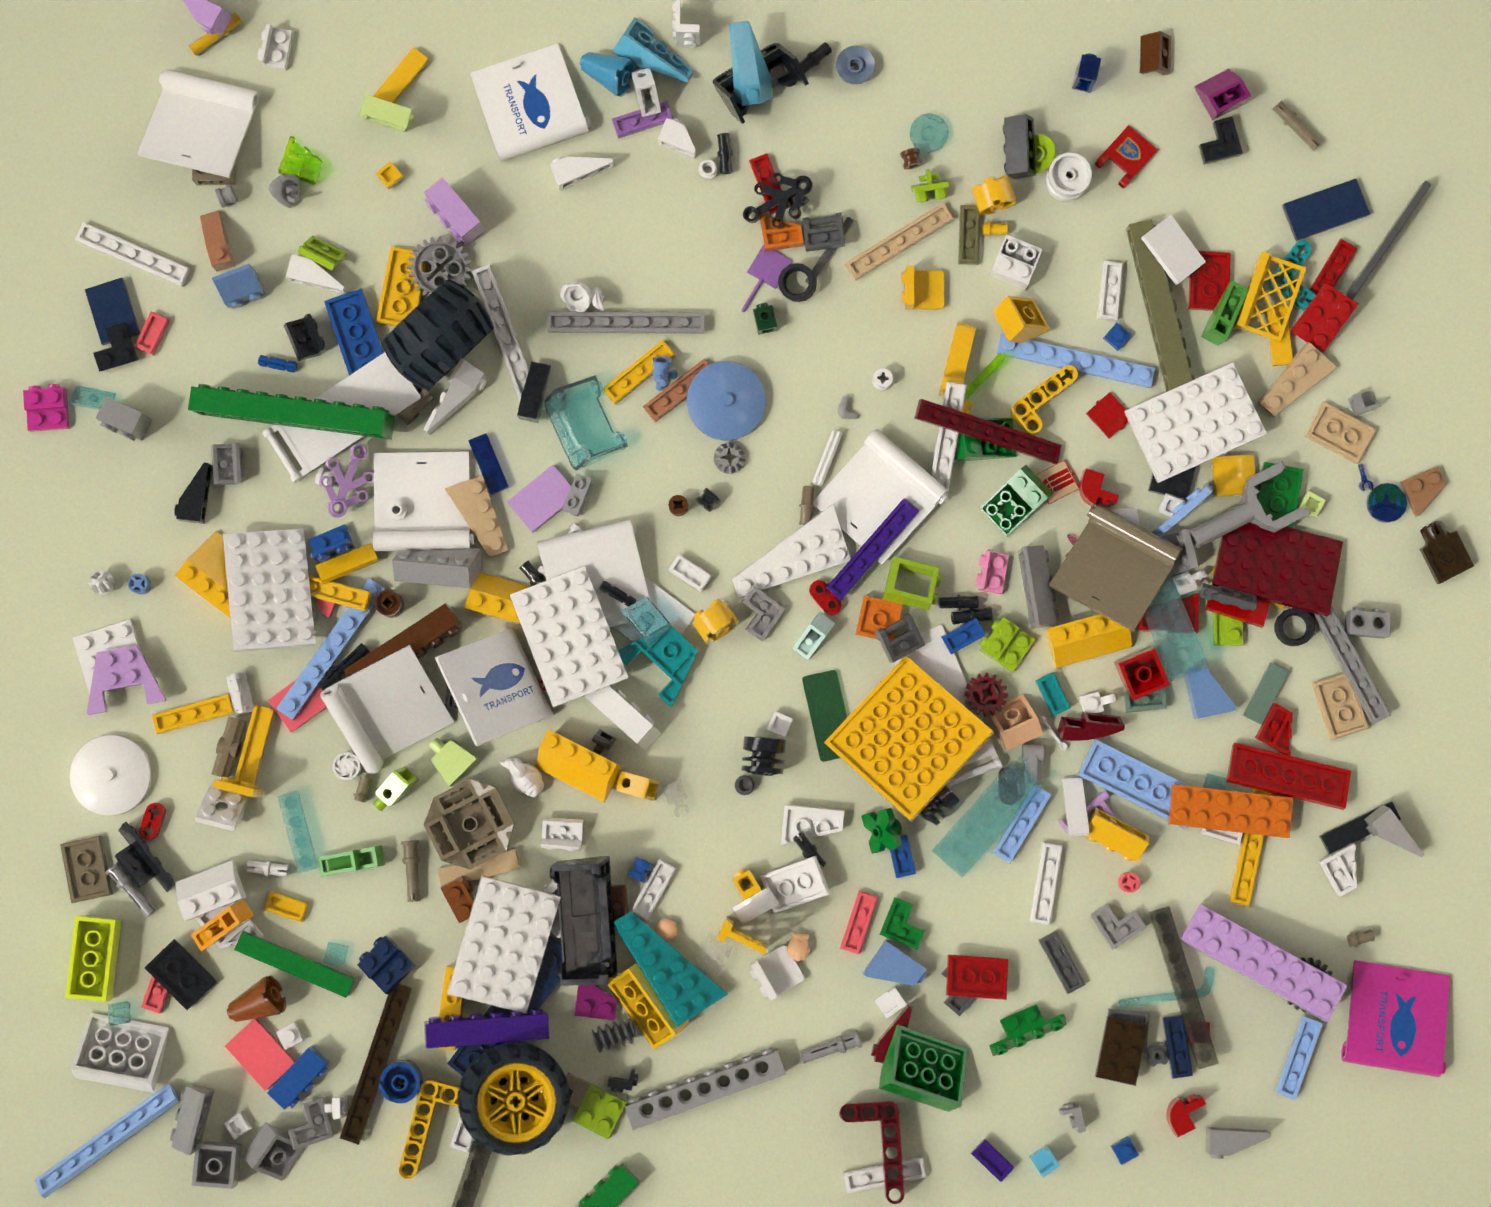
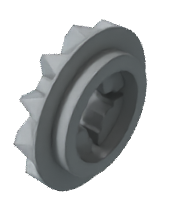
(722, 464)

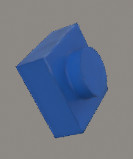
(1117, 336)
(1124, 1150)

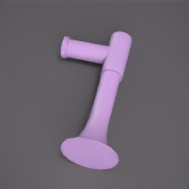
(1093, 804)

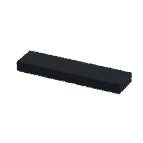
(1350, 831)

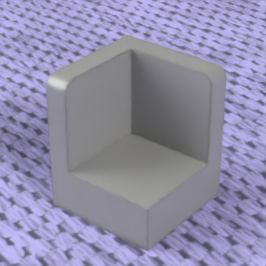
(1362, 403)

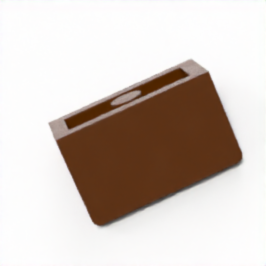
(1155, 53)

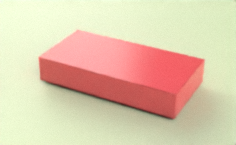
(152, 333)

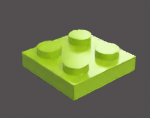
(599, 1111)

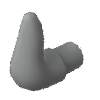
(842, 409)

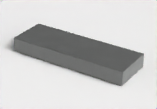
(1061, 962)

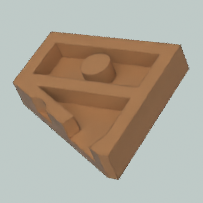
(1423, 489)

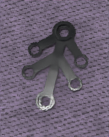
(780, 198)

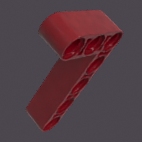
(886, 1142)

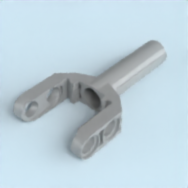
(1248, 511)

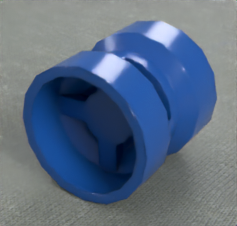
(640, 869)

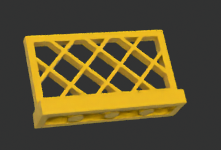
(1255, 286)
(727, 930)

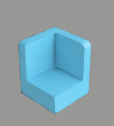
(1044, 1161)

